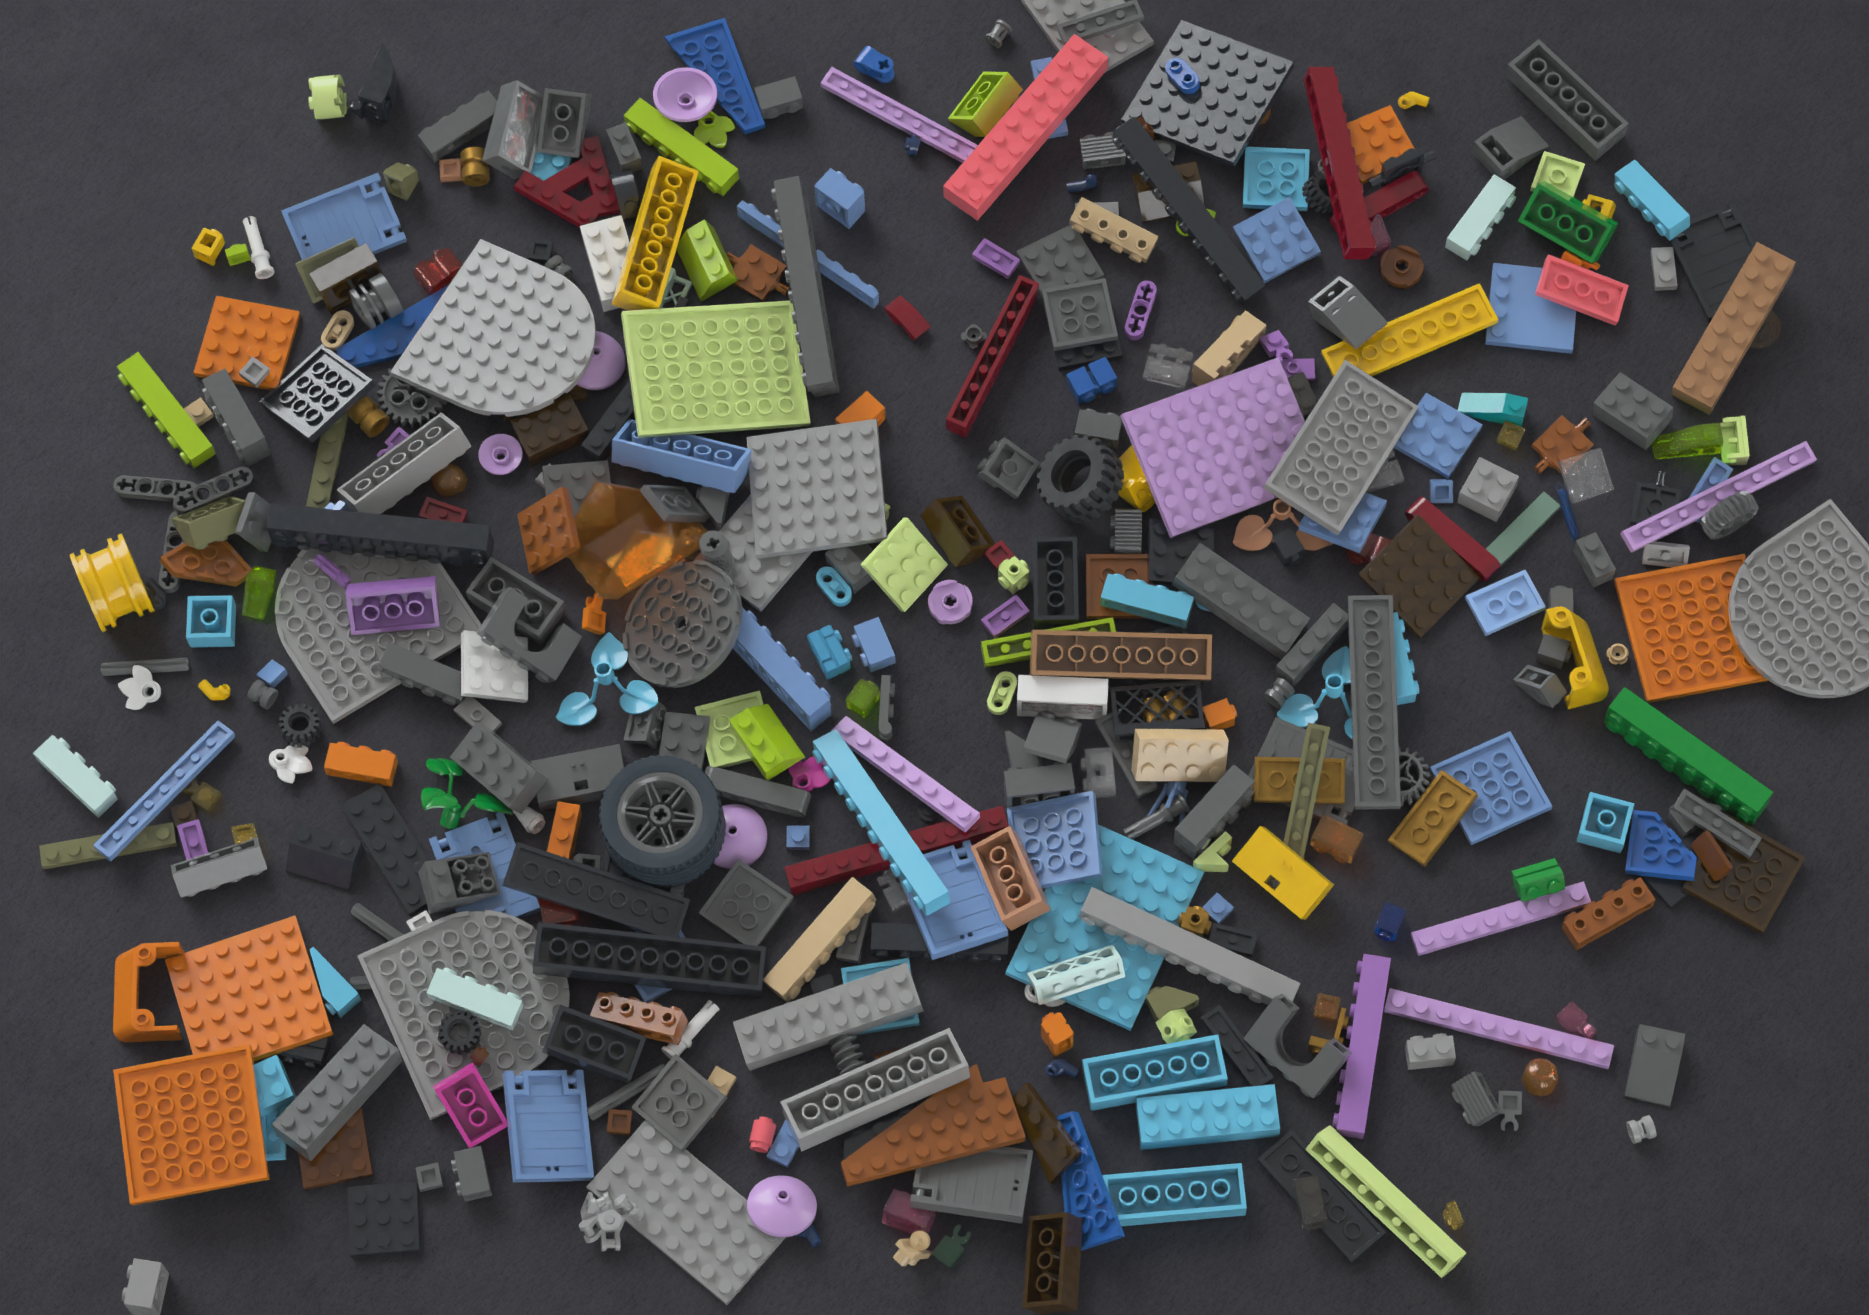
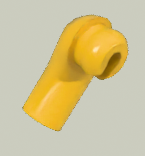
(1411, 99)
(218, 693)

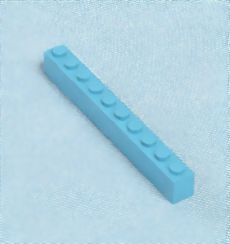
(880, 822)

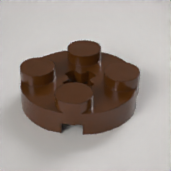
(1397, 256)

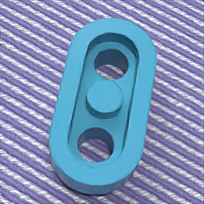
(834, 587)

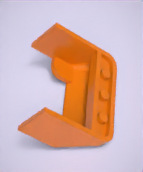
(128, 1021)

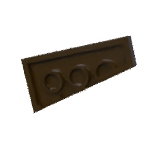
(1047, 1135)

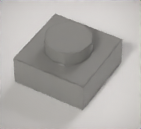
(254, 372)

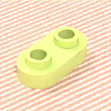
(1001, 694)

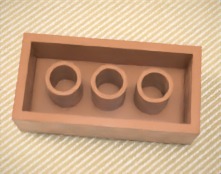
(1010, 878)

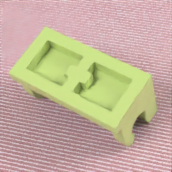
(1735, 446)

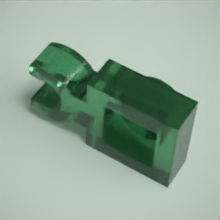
(949, 1248)

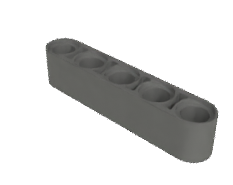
(759, 792)

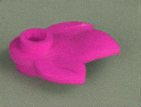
(808, 772)

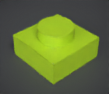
(237, 254)

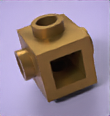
(1198, 915)

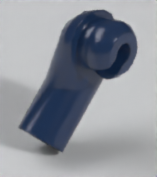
(1077, 186)
(1061, 1066)
(812, 1236)

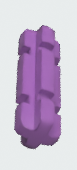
(332, 570)

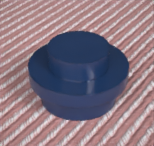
(912, 145)

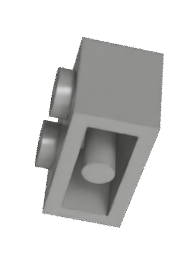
(1430, 1052)

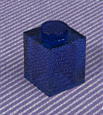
(1389, 922)

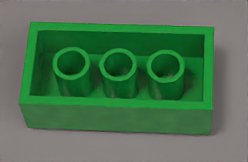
(1568, 222)

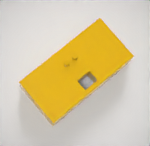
(1283, 872)

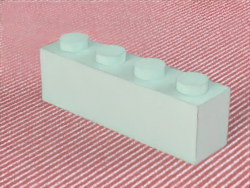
(1480, 217)
(75, 775)
(474, 998)

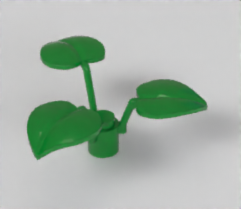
(437, 798)

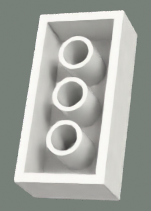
(606, 250)

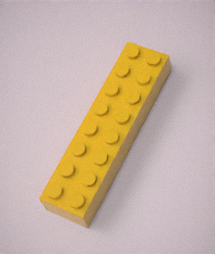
(655, 236)

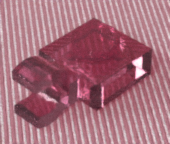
(1575, 1019)

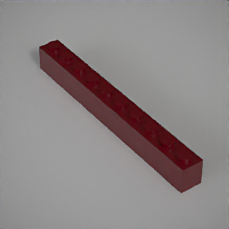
(1339, 163)
(868, 860)

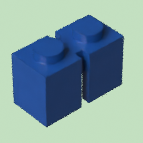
(1098, 380)

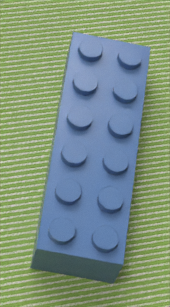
(683, 457)
(782, 672)

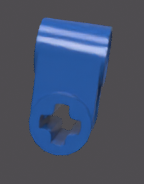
(875, 65)

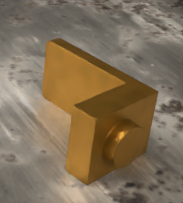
(1316, 1043)

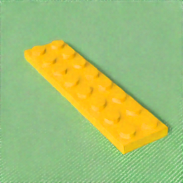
(1417, 333)

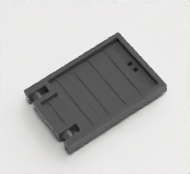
(1287, 741)
(976, 1185)

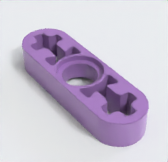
(1138, 301)

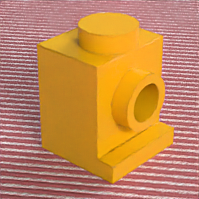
(1607, 206)
(201, 246)

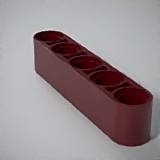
(1393, 196)
(1463, 544)

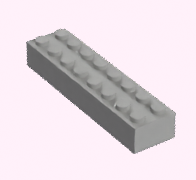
(826, 1015)
(875, 1089)

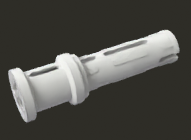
(259, 256)
(691, 1030)

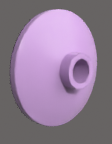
(500, 445)

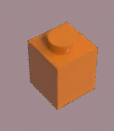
(1219, 715)

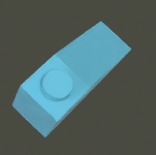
(336, 991)

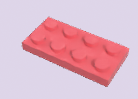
(1581, 290)

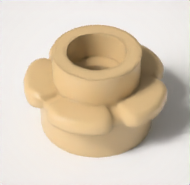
(1617, 648)

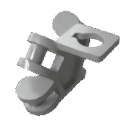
(607, 1217)

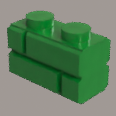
(1538, 880)

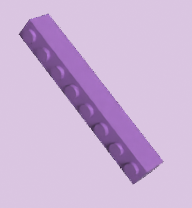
(1363, 1044)

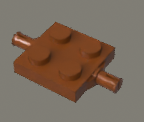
(758, 273)
(1561, 442)

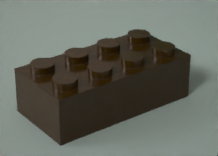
(1052, 1263)

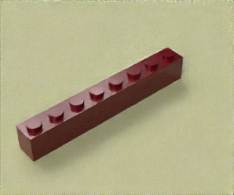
(992, 356)

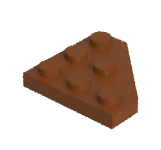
(213, 564)

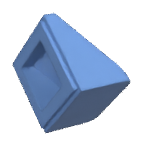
(1441, 491)
(272, 674)

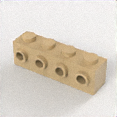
(1113, 230)

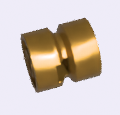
(474, 170)
(371, 418)

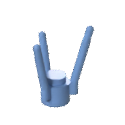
(1172, 789)

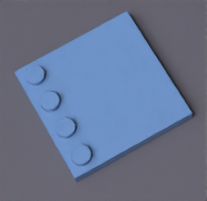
(1524, 317)
(1503, 783)
(1060, 838)

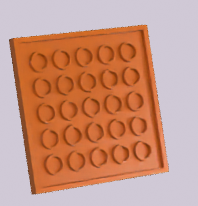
(1683, 629)
(250, 992)
(190, 1124)

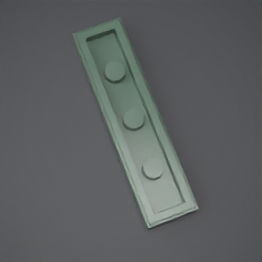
(1523, 528)

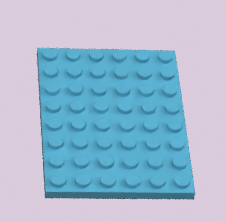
(1129, 874)

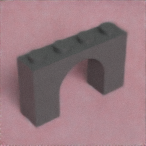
(499, 631)
(1267, 1039)

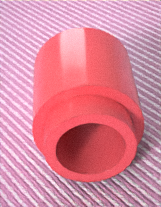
(762, 1134)

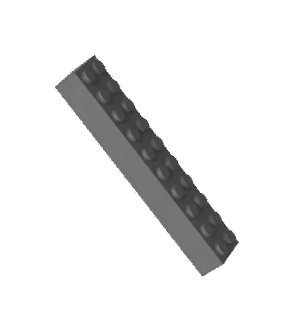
(806, 287)

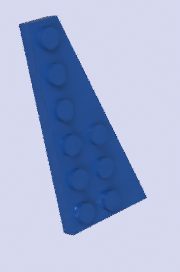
(390, 338)

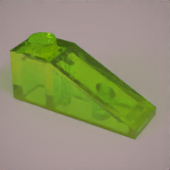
(1690, 441)

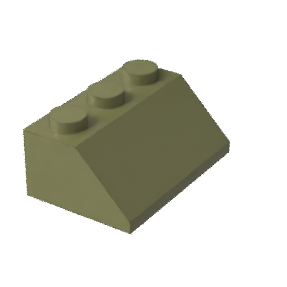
(209, 522)

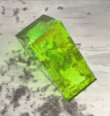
(258, 592)

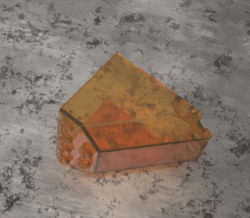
(627, 540)

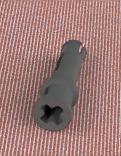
(1163, 814)

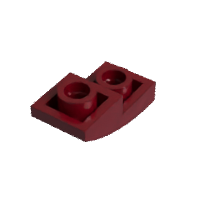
(907, 316)

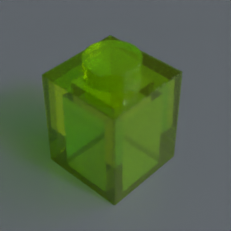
(863, 697)

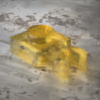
(203, 795)

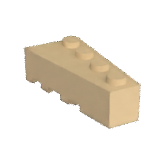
(1229, 349)

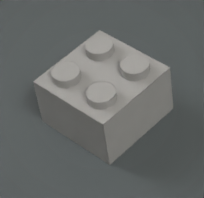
(1488, 489)
(145, 1287)

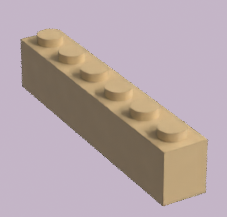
(820, 940)

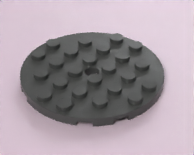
(686, 654)

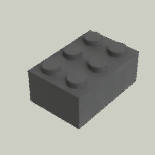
(1632, 411)
(1038, 783)

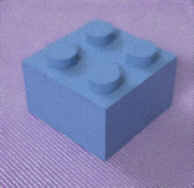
(840, 197)

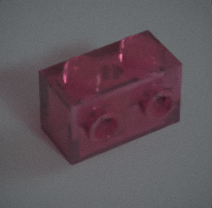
(902, 1217)

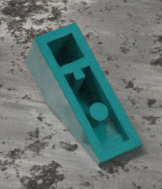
(1494, 407)

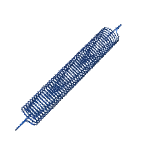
(1568, 516)

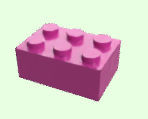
(471, 1105)

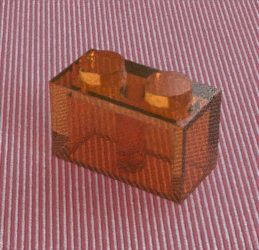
(1336, 839)

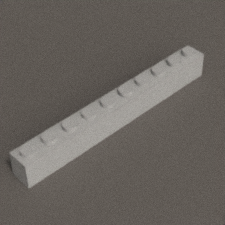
(1185, 948)

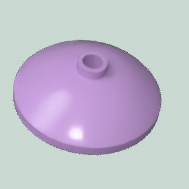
(682, 87)
(606, 366)
(749, 839)
(778, 1215)

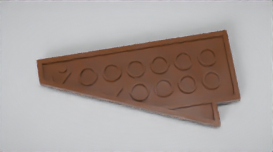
(944, 1127)

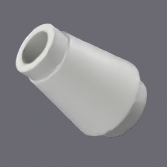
(531, 820)

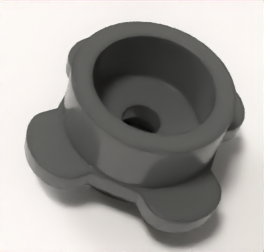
(973, 330)

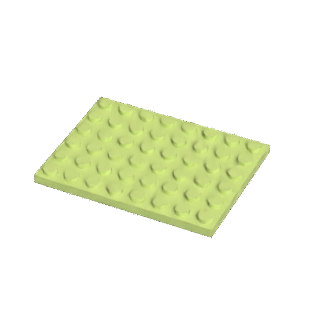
(714, 369)

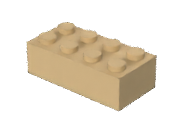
(1179, 755)

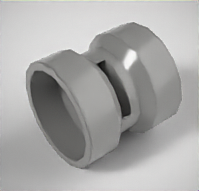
(1641, 1129)

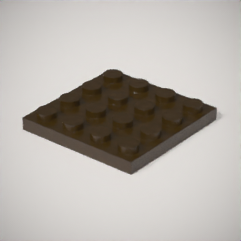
(1420, 575)
(1754, 883)

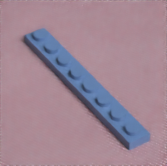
(828, 268)
(164, 790)

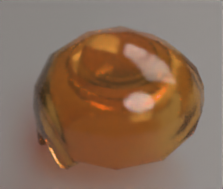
(449, 480)
(1540, 1077)

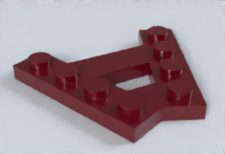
(552, 191)

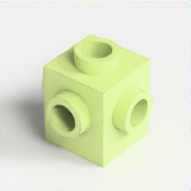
(1010, 580)
(1176, 1026)

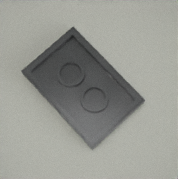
(674, 503)

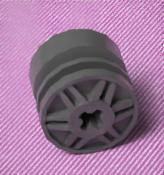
(375, 301)

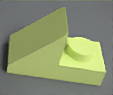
(1210, 859)

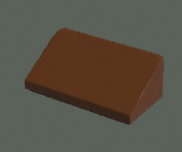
(1711, 856)

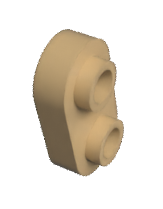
(336, 331)

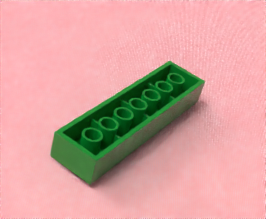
(1687, 757)

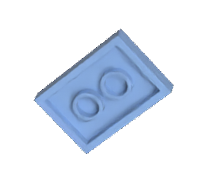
(1505, 602)

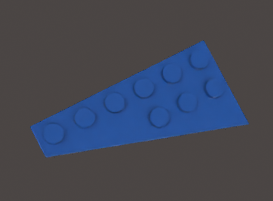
(715, 53)
(1086, 1191)

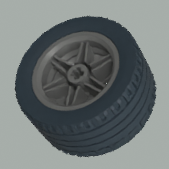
(676, 858)

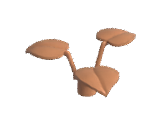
(1254, 535)

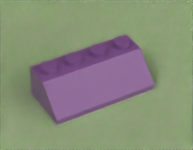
(393, 605)

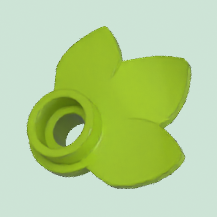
(715, 132)

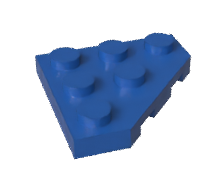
(1657, 850)

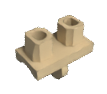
(913, 1249)

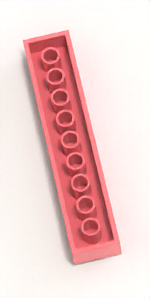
(1025, 127)

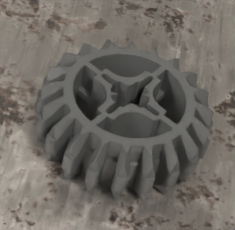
(1729, 515)
(1414, 788)

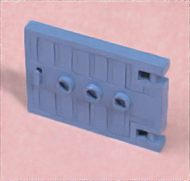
(345, 215)
(477, 839)
(970, 905)
(548, 1126)

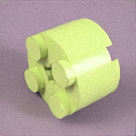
(327, 97)

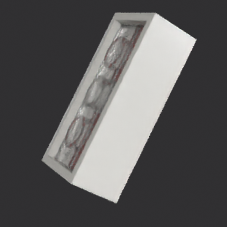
(1063, 696)

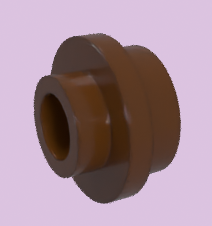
(479, 1056)

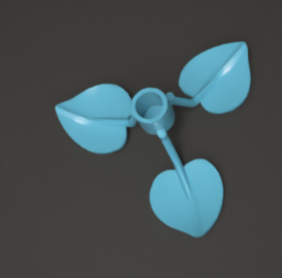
(606, 657)
(1300, 707)

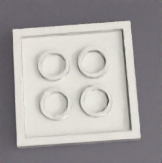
(489, 673)

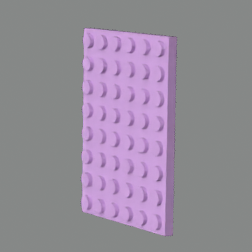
(1215, 445)

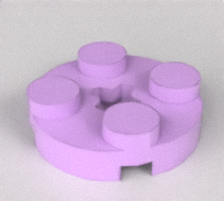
(950, 614)

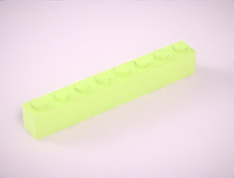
(1385, 1201)

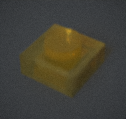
(1510, 435)
(243, 832)
(1452, 1215)

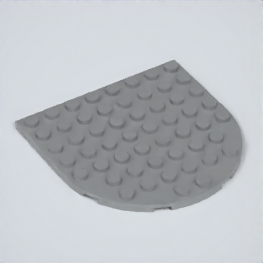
(502, 337)
(1805, 606)
(317, 629)
(473, 944)

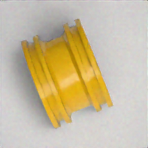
(111, 582)

